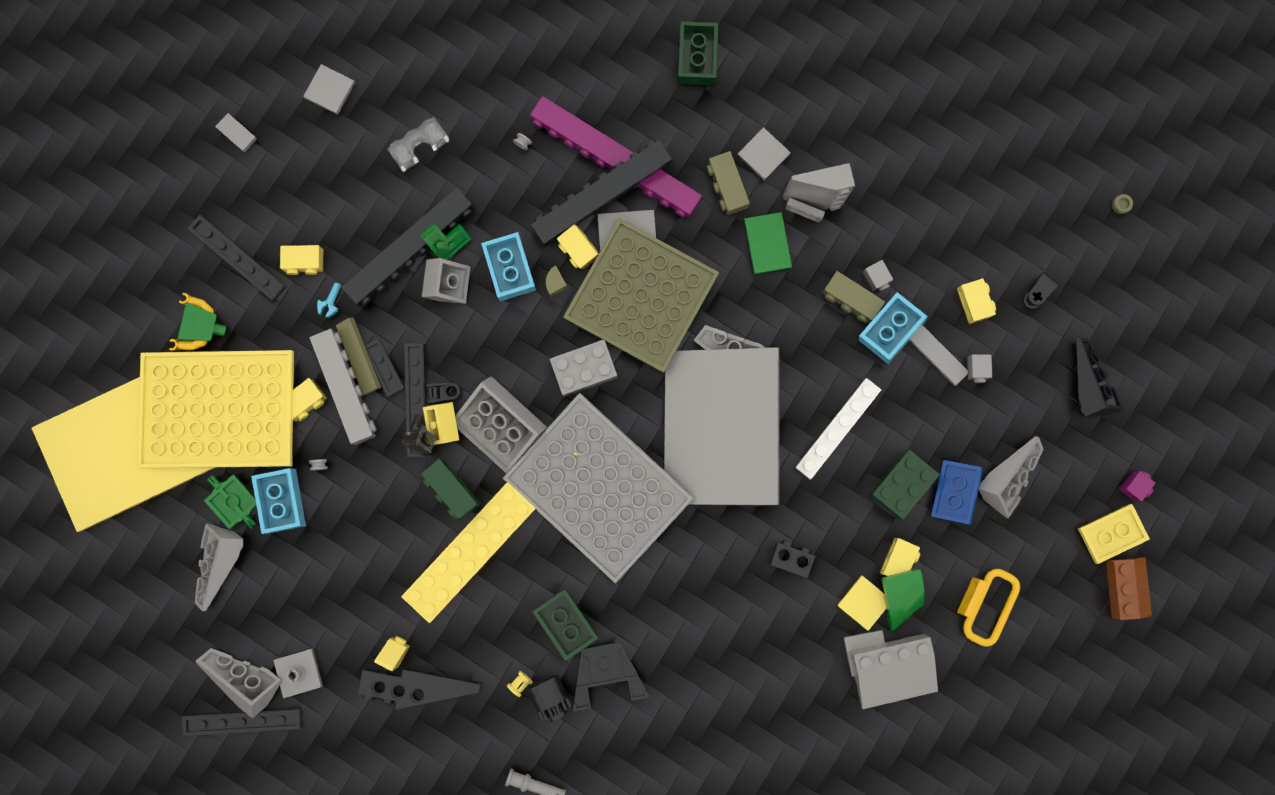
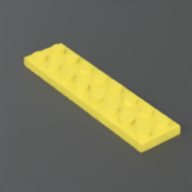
(468, 552)

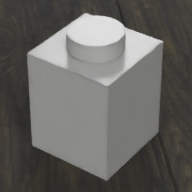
(878, 276)
(979, 368)

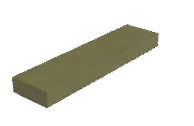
(358, 356)

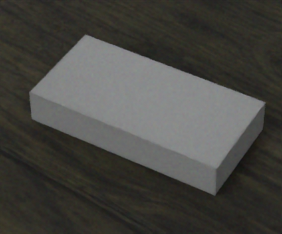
(236, 132)
(804, 210)

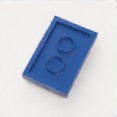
(957, 492)

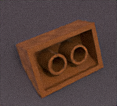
(1128, 588)

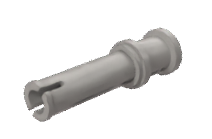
(525, 783)

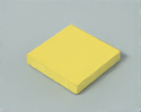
(863, 603)

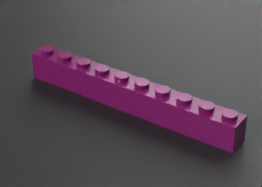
(609, 153)

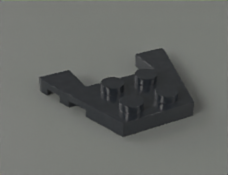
(604, 666)

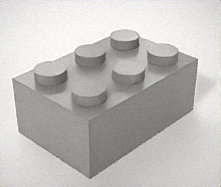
(583, 368)

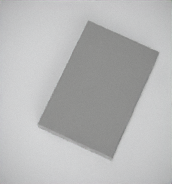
(640, 219)

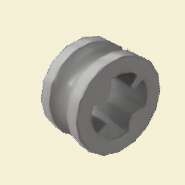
(522, 141)
(318, 464)

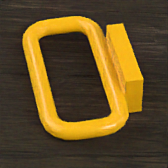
(973, 599)

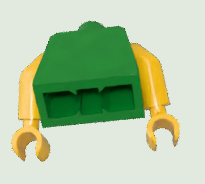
(196, 325)

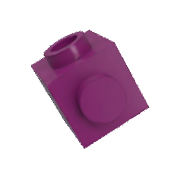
(1138, 486)

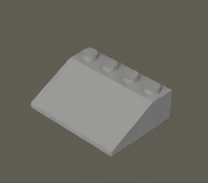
(822, 187)
(498, 424)
(894, 670)

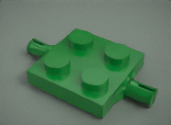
(231, 501)

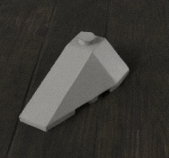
(715, 339)
(1006, 480)
(220, 554)
(243, 683)

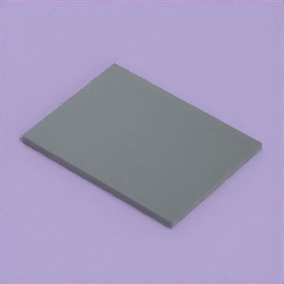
(724, 425)
(607, 498)

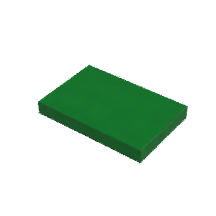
(767, 243)

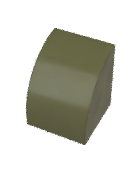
(555, 282)

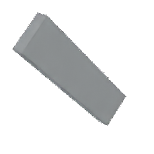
(939, 355)

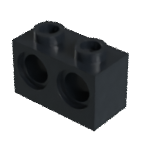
(790, 563)

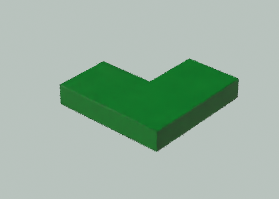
(445, 245)

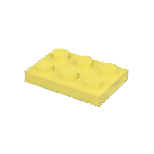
(1113, 533)

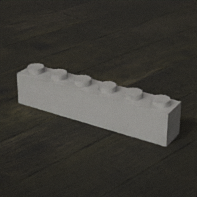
(343, 387)

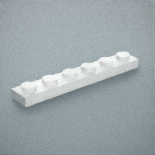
(838, 428)

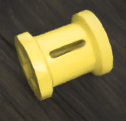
(519, 683)

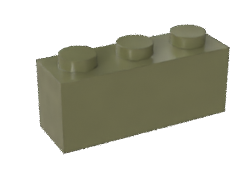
(727, 183)
(853, 298)

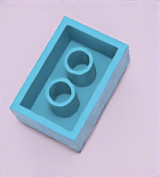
(508, 266)
(892, 328)
(278, 501)

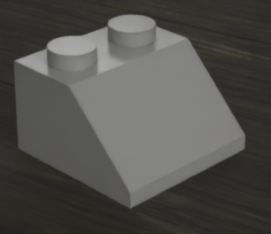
(446, 281)

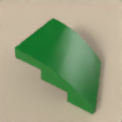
(903, 596)

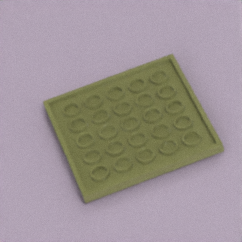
(641, 295)

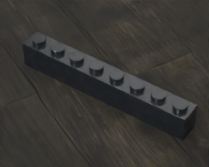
(602, 192)
(406, 249)

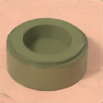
(1122, 204)

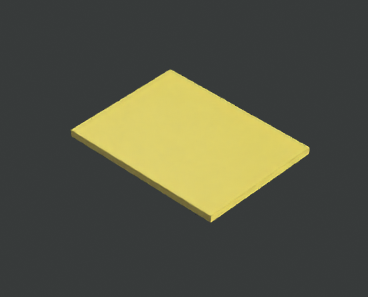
(216, 409)
(96, 458)

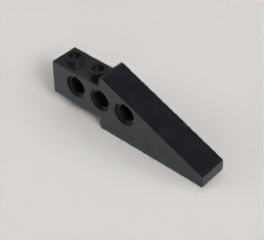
(434, 685)

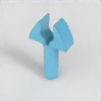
(329, 302)

